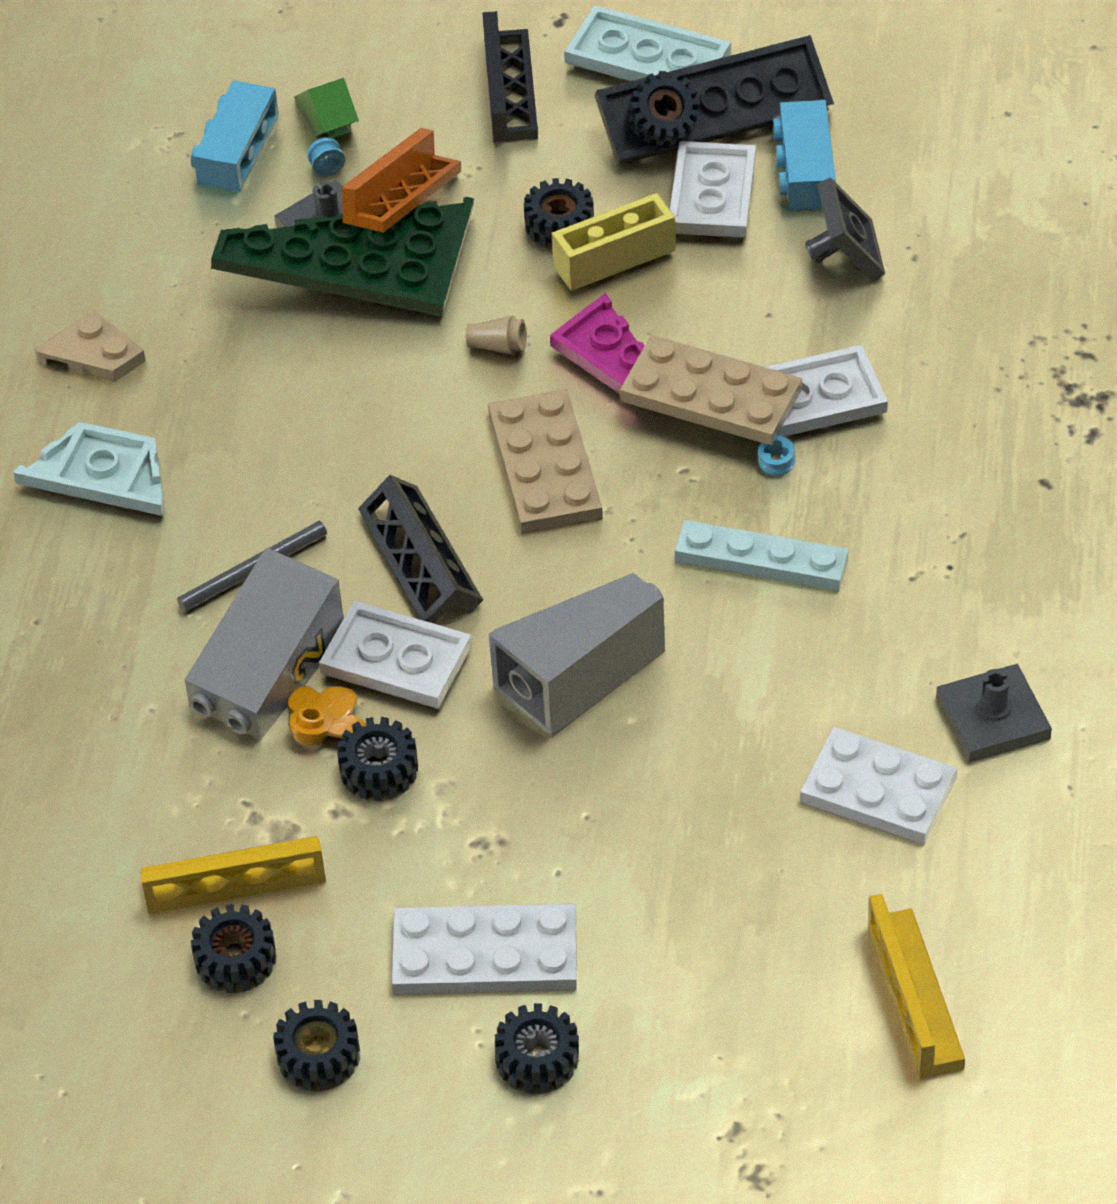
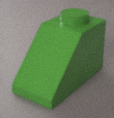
(328, 108)

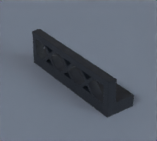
(497, 62)
(422, 539)

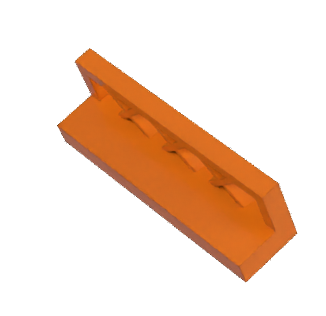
(399, 177)

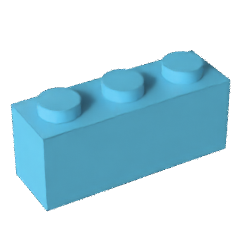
(235, 136)
(803, 152)

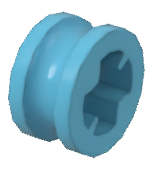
(329, 165)
(786, 461)

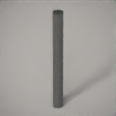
(241, 571)

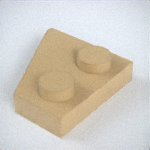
(93, 348)

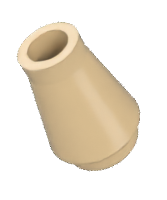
(498, 335)

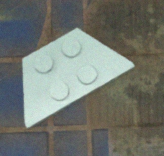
(99, 467)

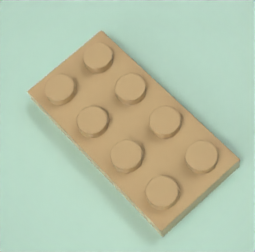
(711, 389)
(545, 461)

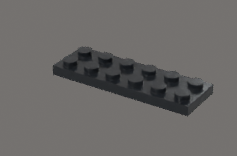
(734, 96)

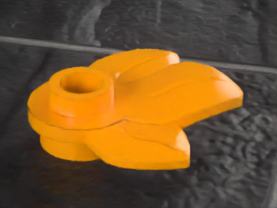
(321, 714)

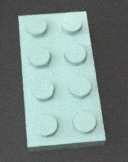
(638, 46)

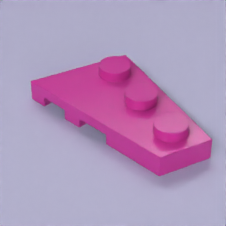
(599, 342)

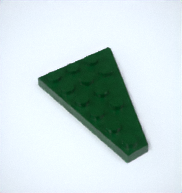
(401, 268)

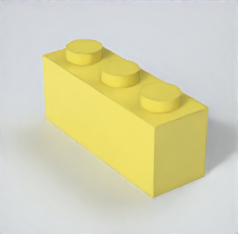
(613, 241)

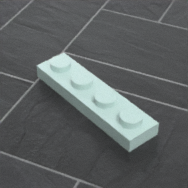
(761, 555)

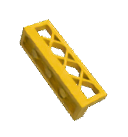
(233, 874)
(914, 990)

